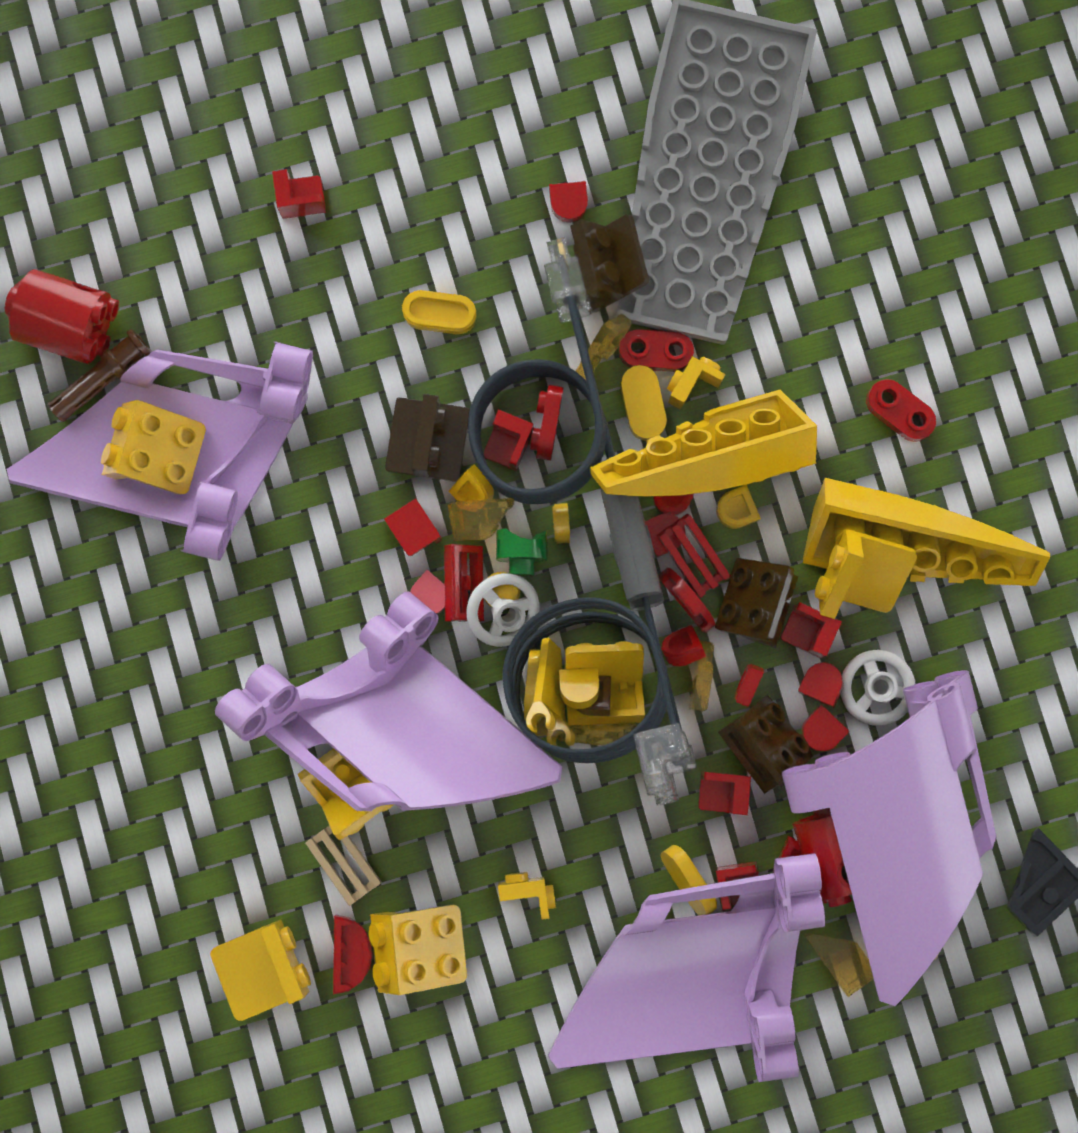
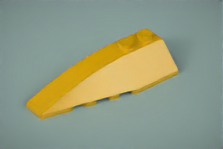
(723, 451)
(943, 540)

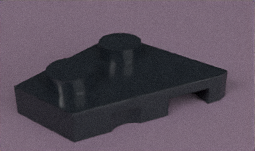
(1043, 885)

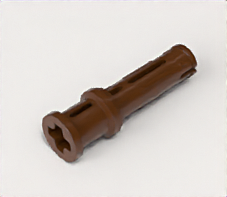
(111, 366)

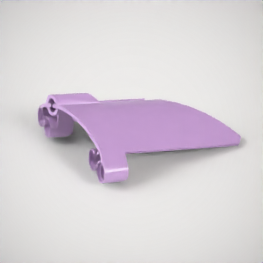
(233, 458)
(395, 720)
(906, 828)
(701, 976)

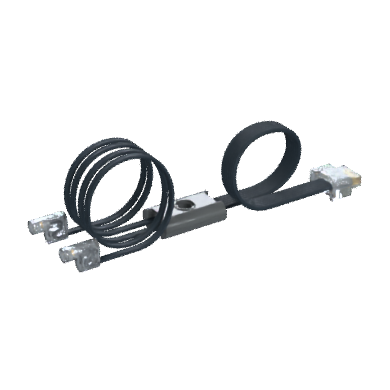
(662, 749)

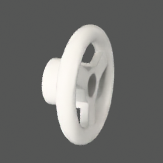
(513, 620)
(868, 660)

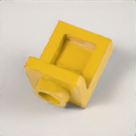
(683, 382)
(521, 886)

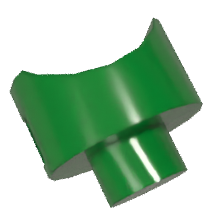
(521, 552)

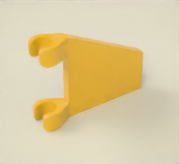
(547, 696)

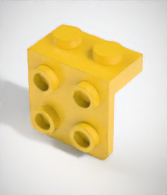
(153, 447)
(864, 573)
(625, 666)
(339, 814)
(418, 949)
(260, 970)

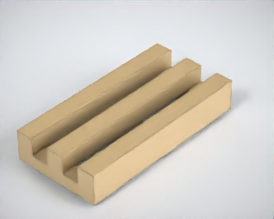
(361, 889)

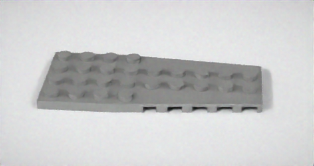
(712, 161)

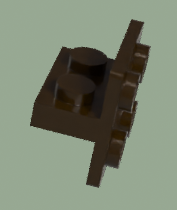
(609, 260)
(427, 438)
(757, 601)
(766, 743)

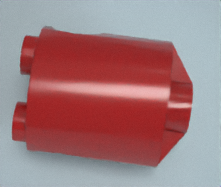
(60, 316)
(818, 836)

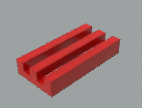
(711, 580)
(459, 582)

